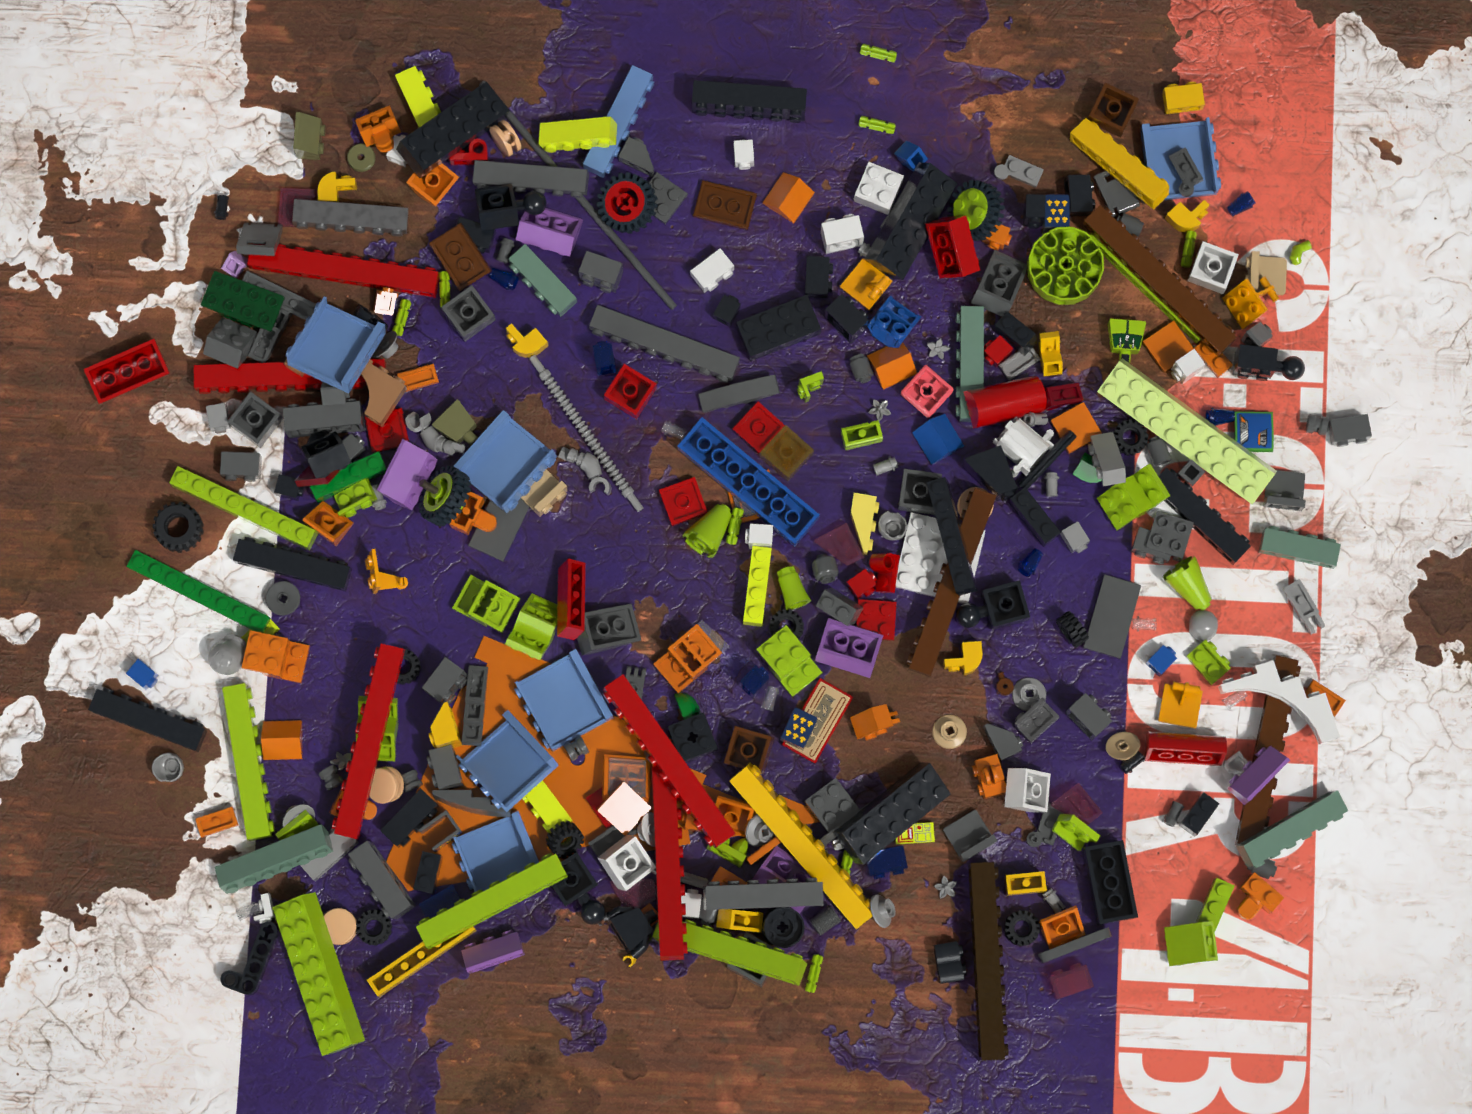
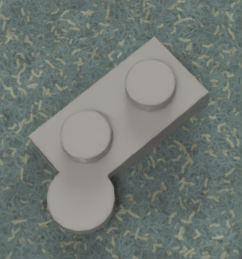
(1019, 171)

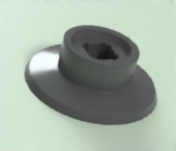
(275, 593)

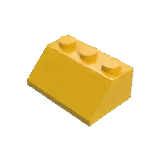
(445, 729)

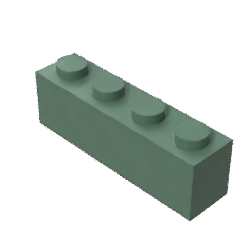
(542, 280)
(1299, 548)

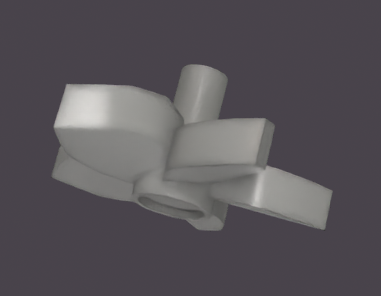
(937, 348)
(880, 409)
(341, 760)
(945, 887)

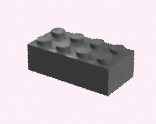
(319, 418)
(382, 880)

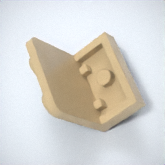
(1272, 267)
(545, 493)

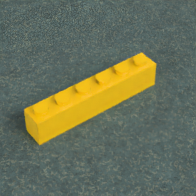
(1120, 163)
(411, 963)

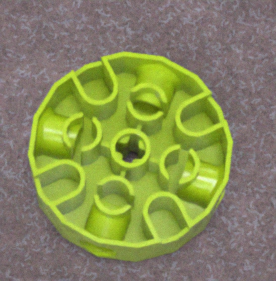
(1083, 261)

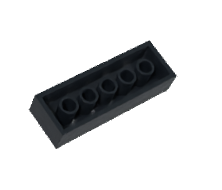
(749, 101)
(452, 129)
(906, 224)
(892, 813)

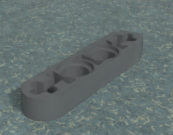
(1075, 945)

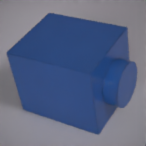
(910, 155)
(1161, 660)
(142, 675)

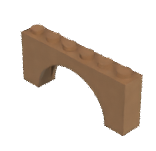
(383, 391)

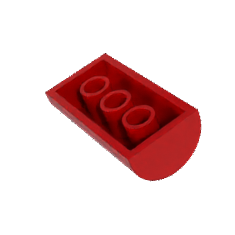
(127, 371)
(1005, 401)
(1185, 748)

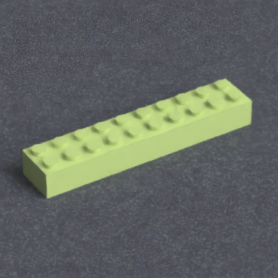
(1187, 431)

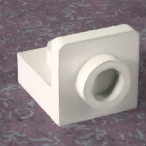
(265, 905)

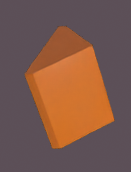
(434, 184)
(789, 197)
(892, 365)
(328, 523)
(281, 740)
(735, 813)
(1062, 927)

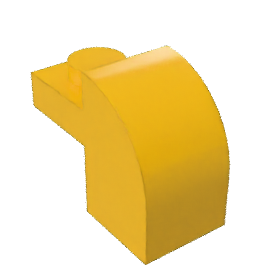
(330, 185)
(1184, 220)
(526, 346)
(1050, 353)
(970, 658)

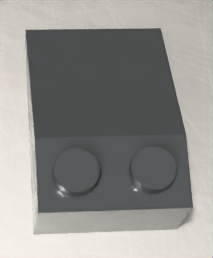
(999, 283)
(608, 629)

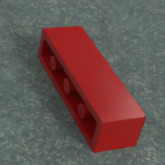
(571, 599)

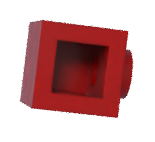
(997, 351)
(862, 584)

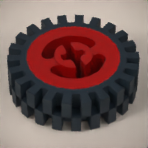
(639, 210)

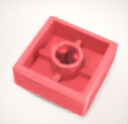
(926, 379)

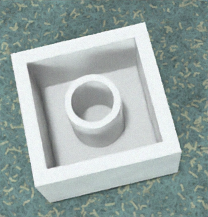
(878, 188)
(842, 233)
(1213, 267)
(1027, 790)
(626, 862)

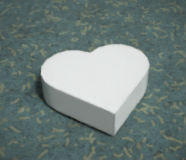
(1235, 763)

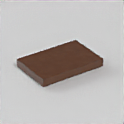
(725, 205)
(460, 256)

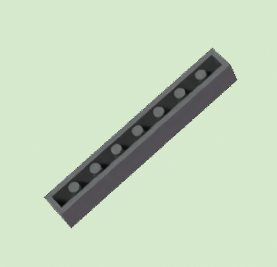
(664, 343)

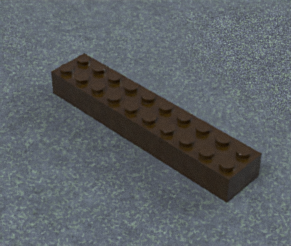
(987, 961)

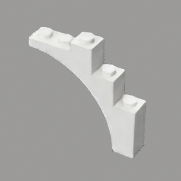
(1266, 680)

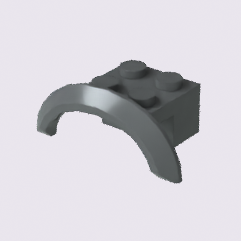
(832, 808)

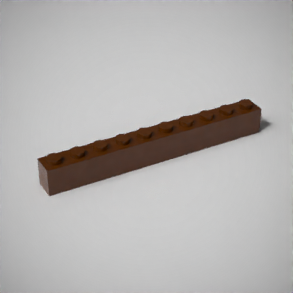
(1159, 280)
(946, 598)
(1270, 733)

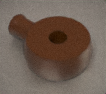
(1004, 681)

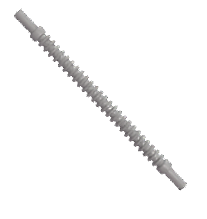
(545, 375)

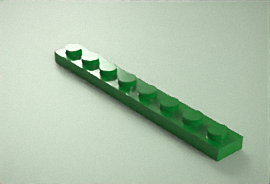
(198, 592)

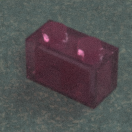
(1071, 981)

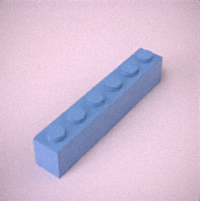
(624, 114)

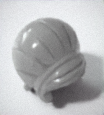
(227, 655)

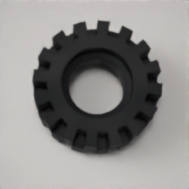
(1138, 429)
(787, 615)
(1072, 629)
(414, 668)
(561, 832)
(1022, 916)
(362, 927)

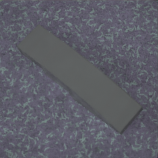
(267, 341)
(739, 393)
(475, 705)
(465, 801)

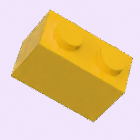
(1183, 98)
(1025, 883)
(740, 920)

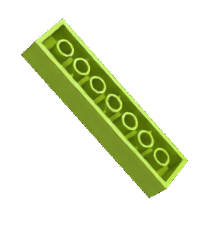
(318, 974)

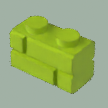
(861, 435)

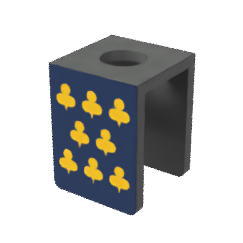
(1056, 212)
(799, 729)
(432, 823)

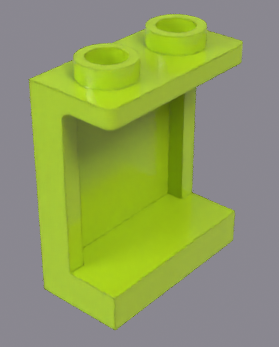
(1191, 943)

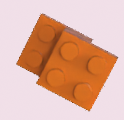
(275, 657)
(687, 658)

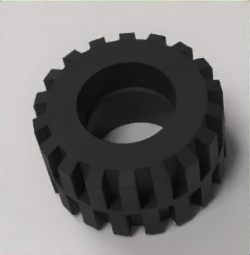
(168, 514)

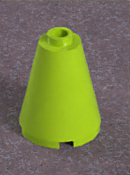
(709, 530)
(1189, 583)

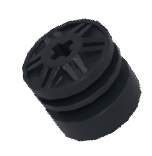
(790, 935)

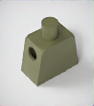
(456, 424)

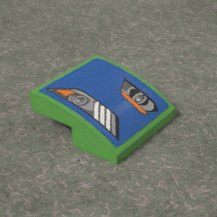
(1254, 431)

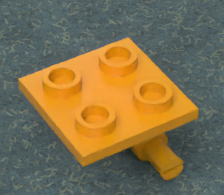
(866, 284)
(1246, 302)
(380, 580)
(1180, 704)

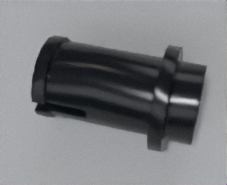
(221, 207)
(1128, 765)

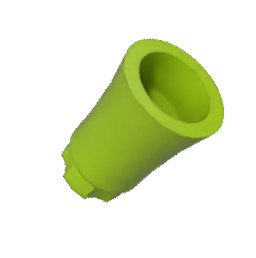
(792, 588)

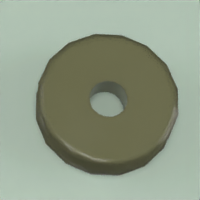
(361, 165)

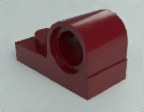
(1063, 395)

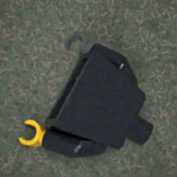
(632, 929)

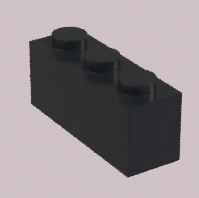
(1034, 517)
(410, 819)

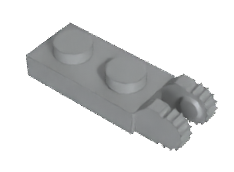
(1303, 605)

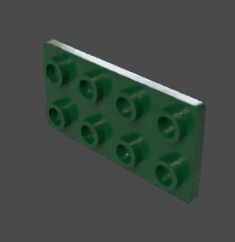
(242, 302)

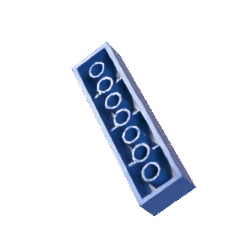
(748, 481)

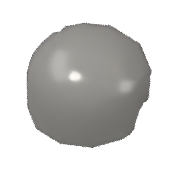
(892, 526)
(1203, 625)
(168, 767)

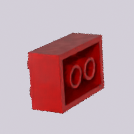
(953, 247)

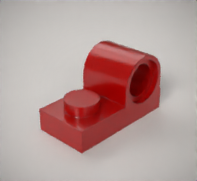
(463, 158)
(887, 567)

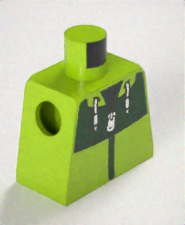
(1125, 337)

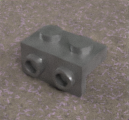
(1036, 720)

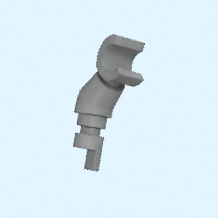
(430, 436)
(589, 464)

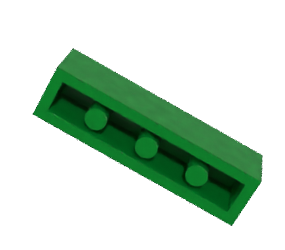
(366, 468)

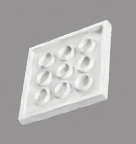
(924, 556)

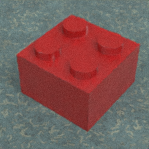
(630, 391)

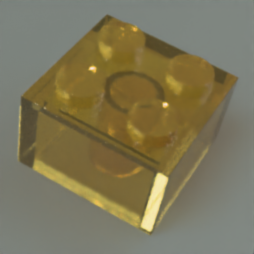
(786, 453)

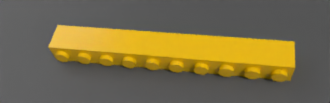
(802, 844)

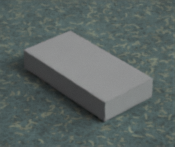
(1018, 363)

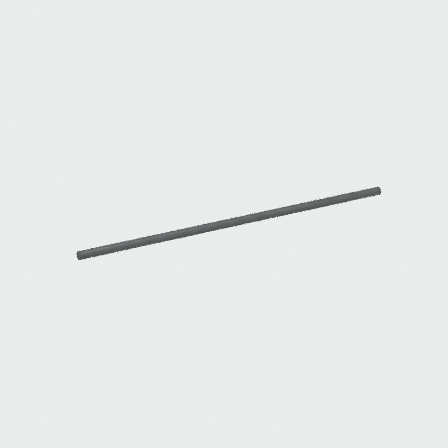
(595, 215)

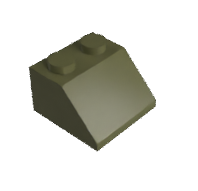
(308, 136)

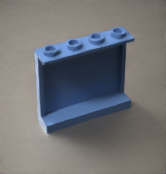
(1164, 140)
(334, 346)
(505, 462)
(563, 701)
(508, 763)
(495, 851)

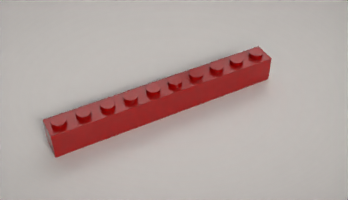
(348, 270)
(259, 378)
(369, 741)
(669, 761)
(668, 870)

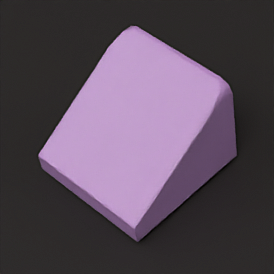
(235, 264)

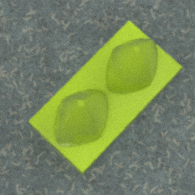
(735, 854)

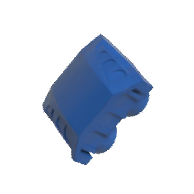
(892, 323)

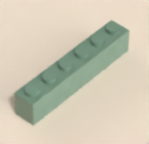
(970, 355)
(1292, 828)
(274, 859)

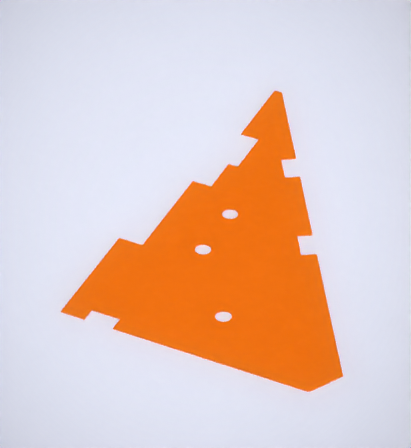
(567, 782)

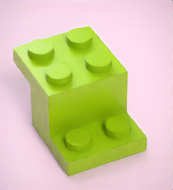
(1134, 497)
(486, 603)
(534, 627)
(789, 661)
(388, 747)

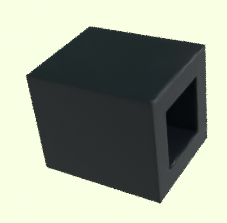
(727, 310)
(287, 488)

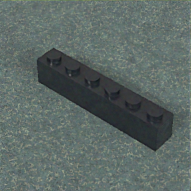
(1206, 520)
(952, 536)
(292, 564)
(148, 720)

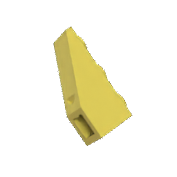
(862, 517)

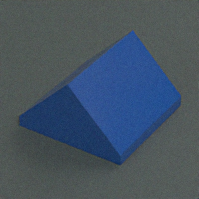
(938, 438)

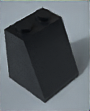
(992, 472)

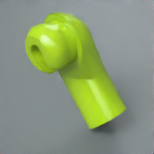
(1297, 250)

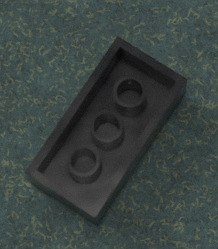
(778, 328)
(1110, 882)

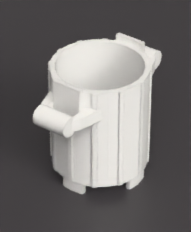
(1023, 445)

